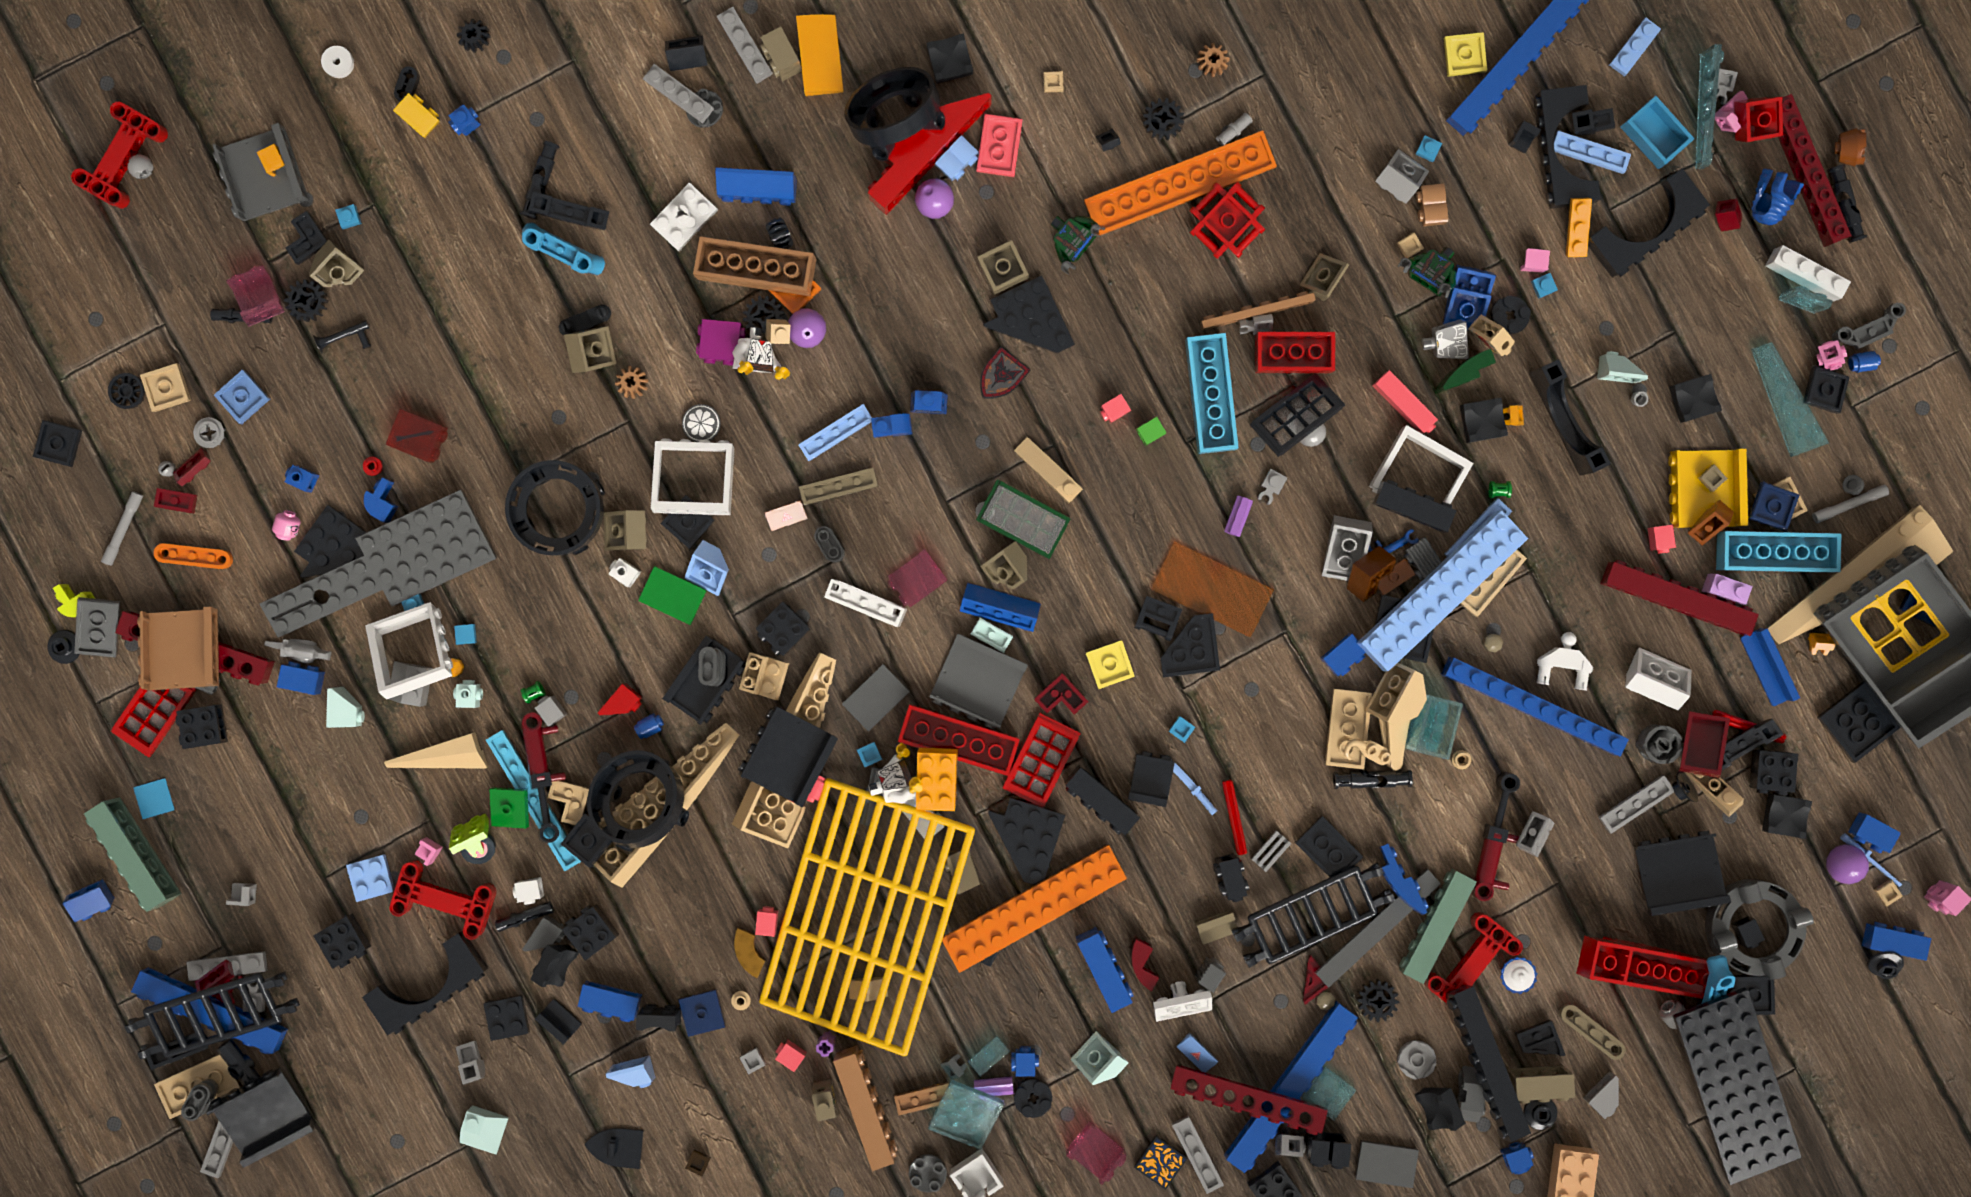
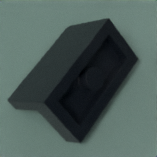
(686, 53)
(558, 1021)

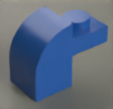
(892, 425)
(376, 501)

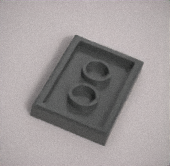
(97, 627)
(875, 697)
(1386, 1164)

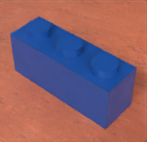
(1896, 940)
(609, 1001)

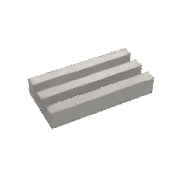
(1281, 839)

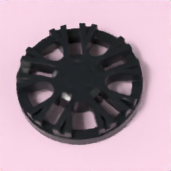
(126, 391)

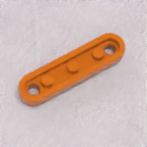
(193, 556)

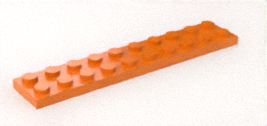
(1181, 182)
(1033, 908)

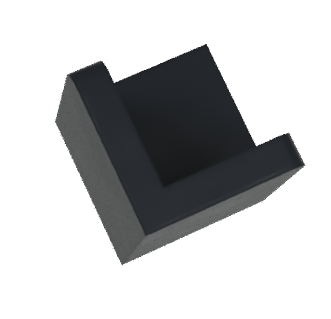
(1524, 136)

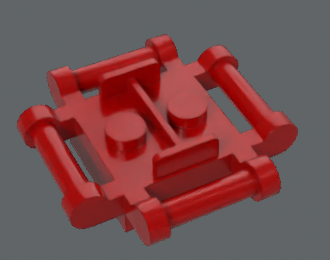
(1227, 220)

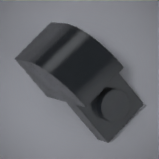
(1590, 122)

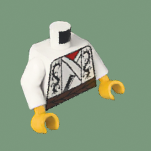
(757, 356)
(895, 779)

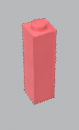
(1405, 403)

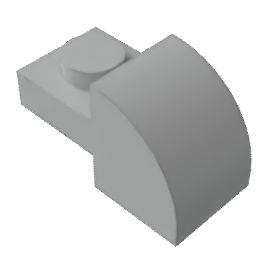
(471, 1065)

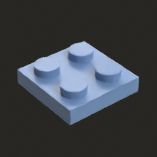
(242, 397)

